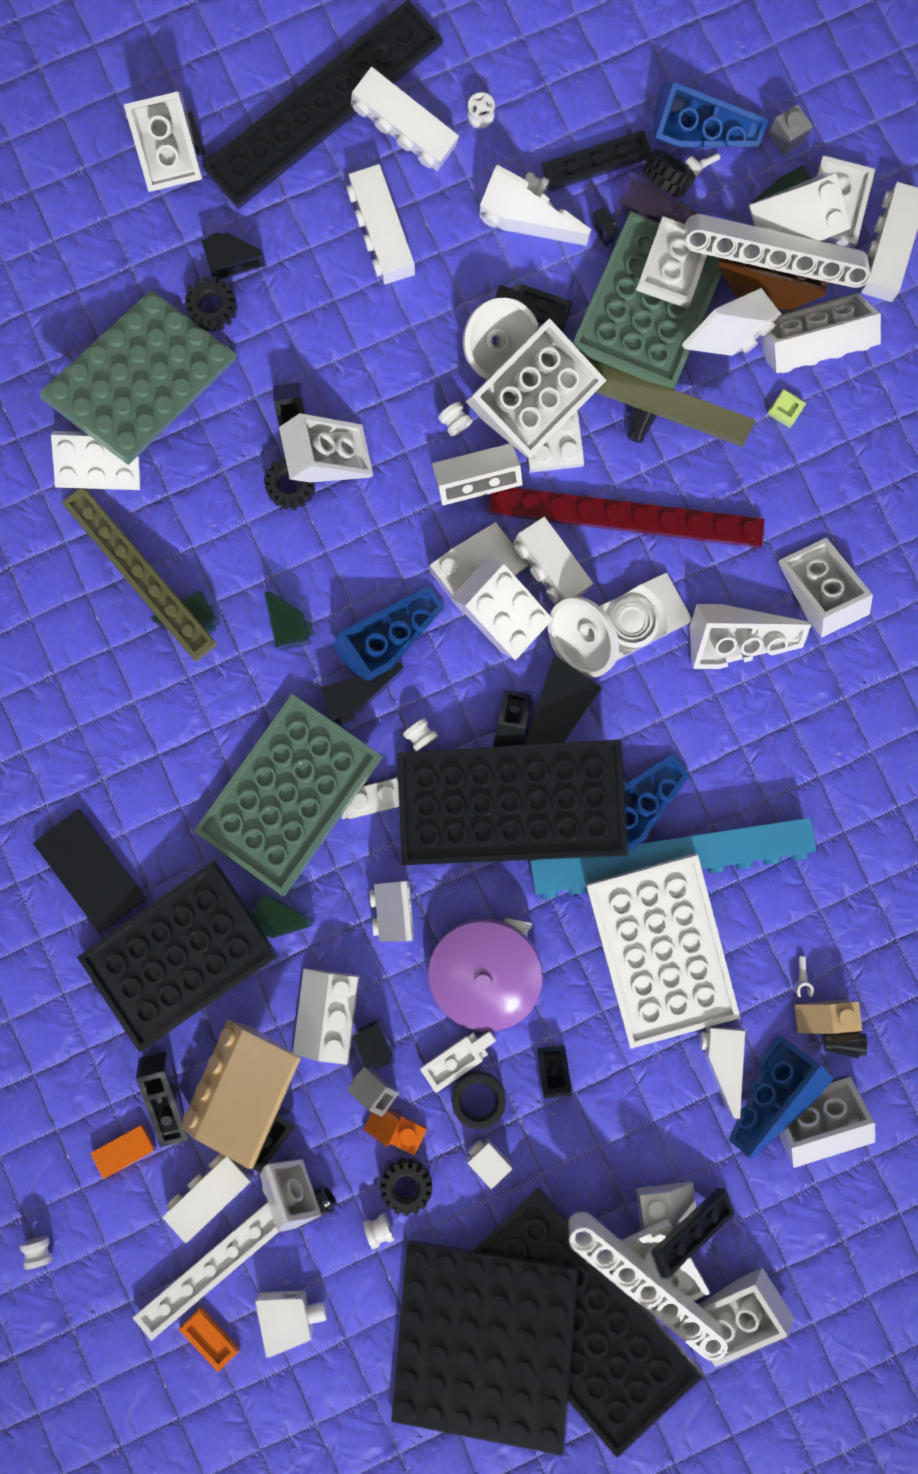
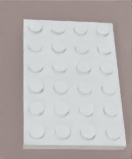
(663, 950)

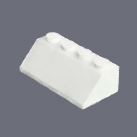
(821, 333)

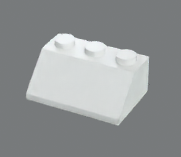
(326, 1016)
(830, 1125)

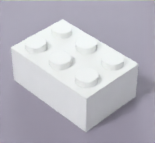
(501, 607)

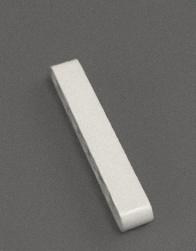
(768, 241)
(701, 1333)

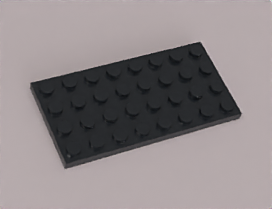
(513, 803)
(622, 1357)

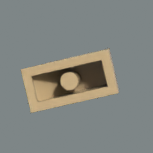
(828, 1017)

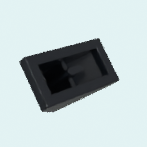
(554, 1072)

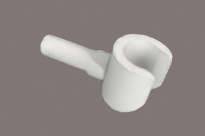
(697, 166)
(803, 979)

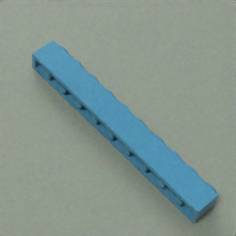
(713, 849)

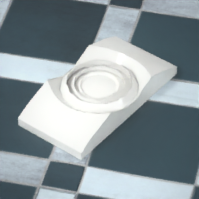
(646, 614)

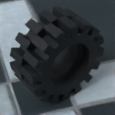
(669, 173)
(206, 289)
(280, 497)
(393, 1199)

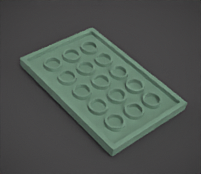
(637, 329)
(138, 377)
(288, 794)

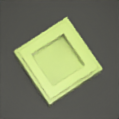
(786, 408)

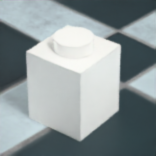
(488, 1162)

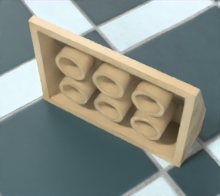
(240, 1093)

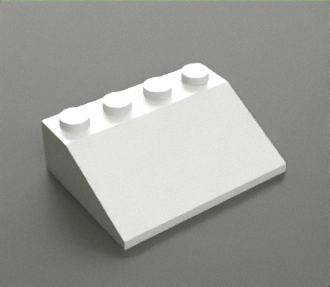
(536, 389)

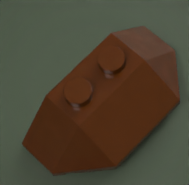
(783, 289)

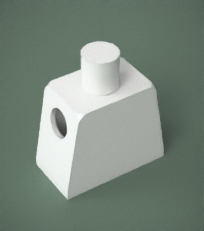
(287, 1319)

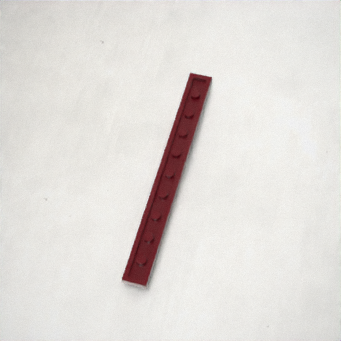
(628, 516)

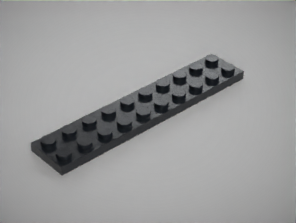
(319, 105)

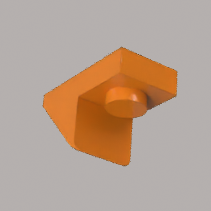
(396, 1130)

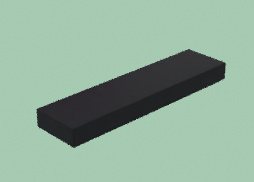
(597, 160)
(692, 1233)

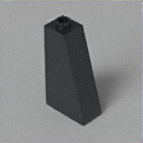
(560, 704)

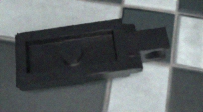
(539, 303)

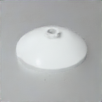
(506, 320)
(583, 636)

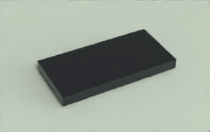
(89, 871)

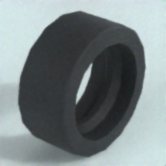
(466, 1118)

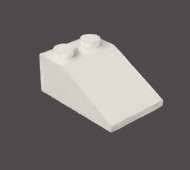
(164, 141)
(805, 210)
(735, 325)
(324, 449)
(462, 560)
(826, 587)
(394, 911)
(749, 1315)

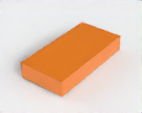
(123, 1151)
(209, 1338)

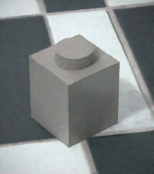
(790, 129)
(373, 1091)

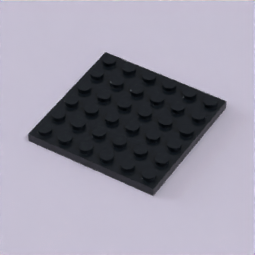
(486, 1346)

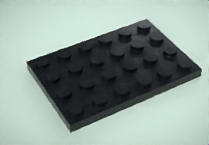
(177, 956)

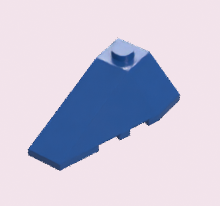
(698, 120)
(384, 637)
(650, 795)
(782, 1092)

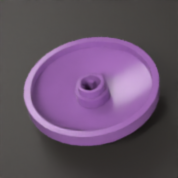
(485, 975)

